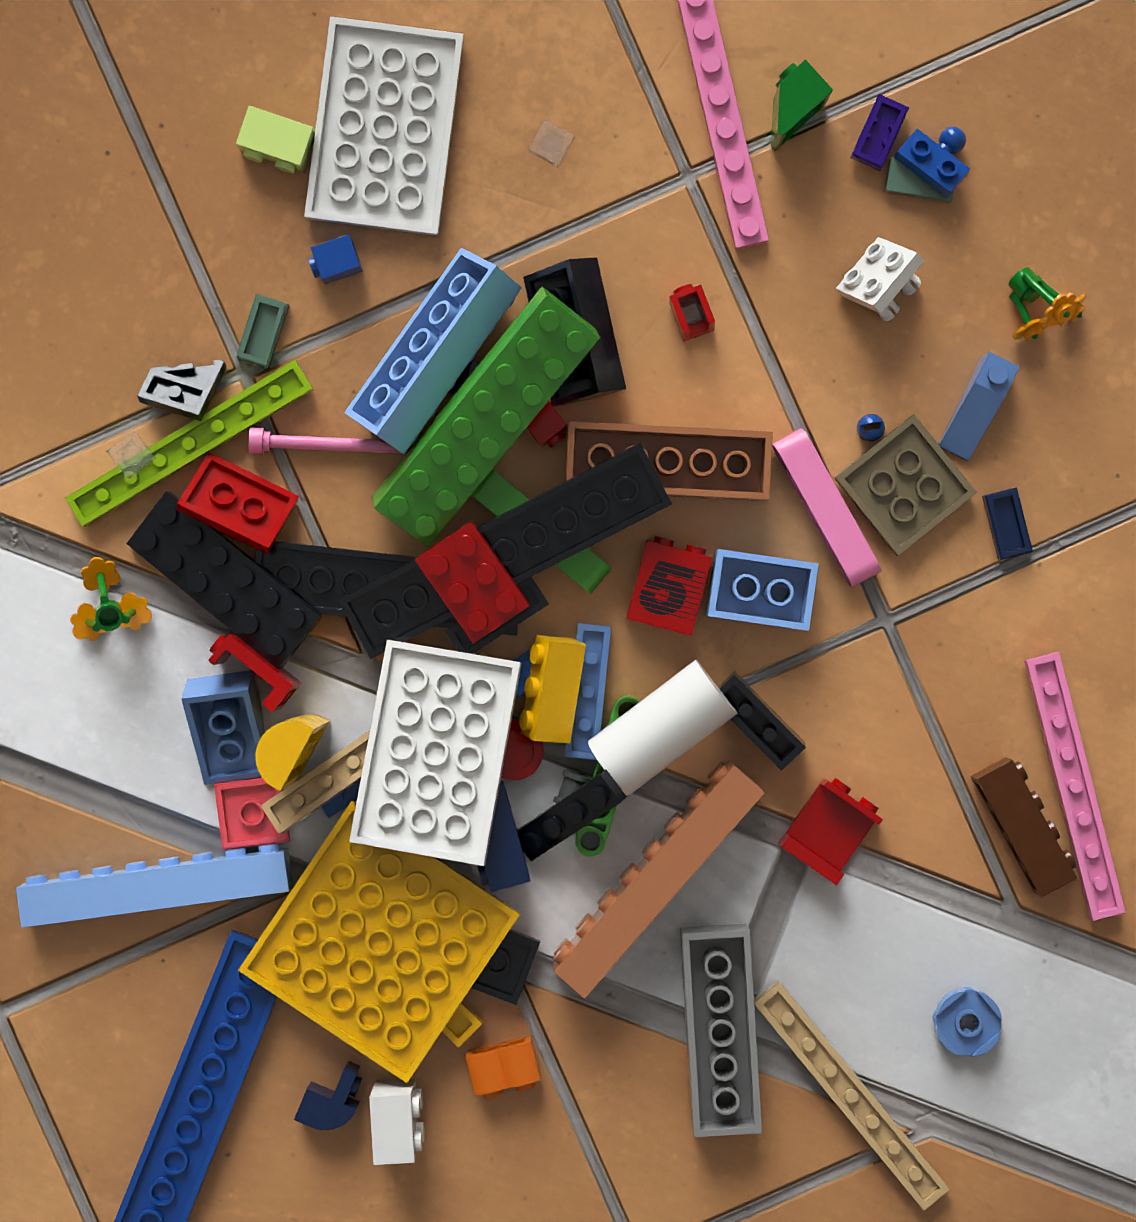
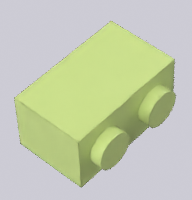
(276, 140)

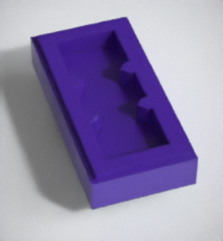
(879, 132)

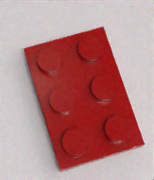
(237, 502)
(472, 582)

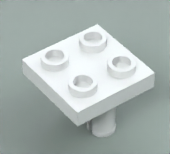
(881, 276)

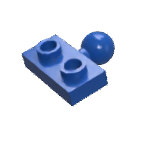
(935, 161)

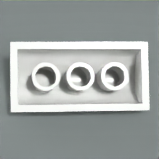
(661, 728)

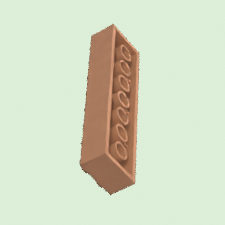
(656, 878)

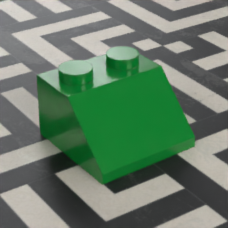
(797, 99)

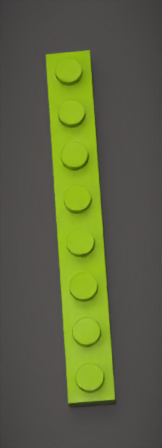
(192, 442)

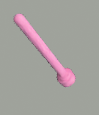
(263, 441)

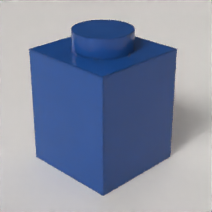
(335, 259)

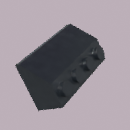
(582, 290)

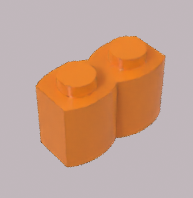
(503, 1067)

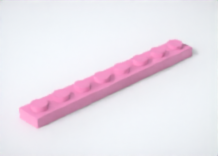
(723, 122)
(1074, 786)

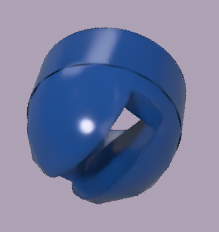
(870, 435)

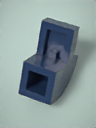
(327, 1108)

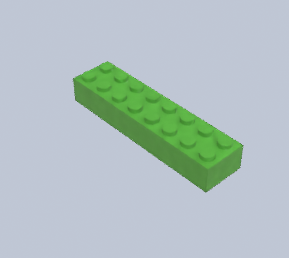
(485, 417)

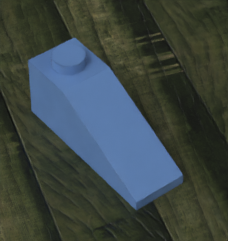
(978, 405)

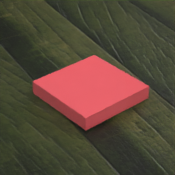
(241, 815)

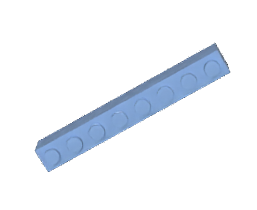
(154, 887)

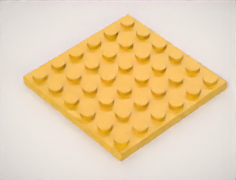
(379, 946)

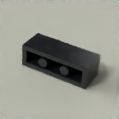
(761, 722)

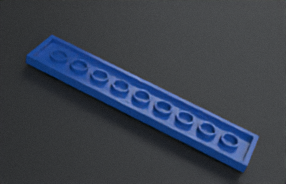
(200, 1092)

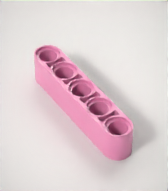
(826, 507)

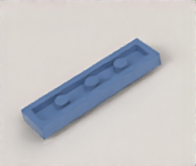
(591, 690)

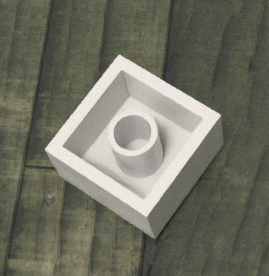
(395, 1122)

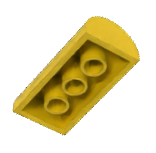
(287, 748)

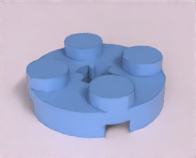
(965, 1041)

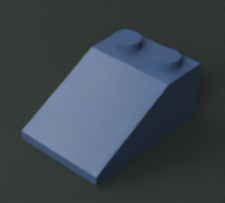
(224, 725)

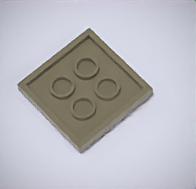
(905, 485)

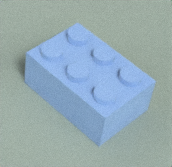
(762, 589)

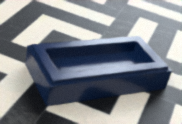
(1007, 524)

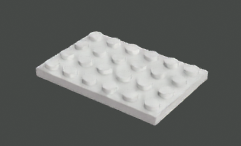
(384, 126)
(435, 752)

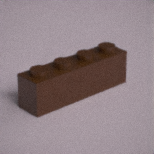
(1024, 826)

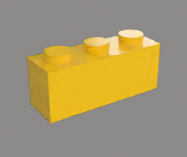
(552, 689)

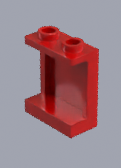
(282, 681)

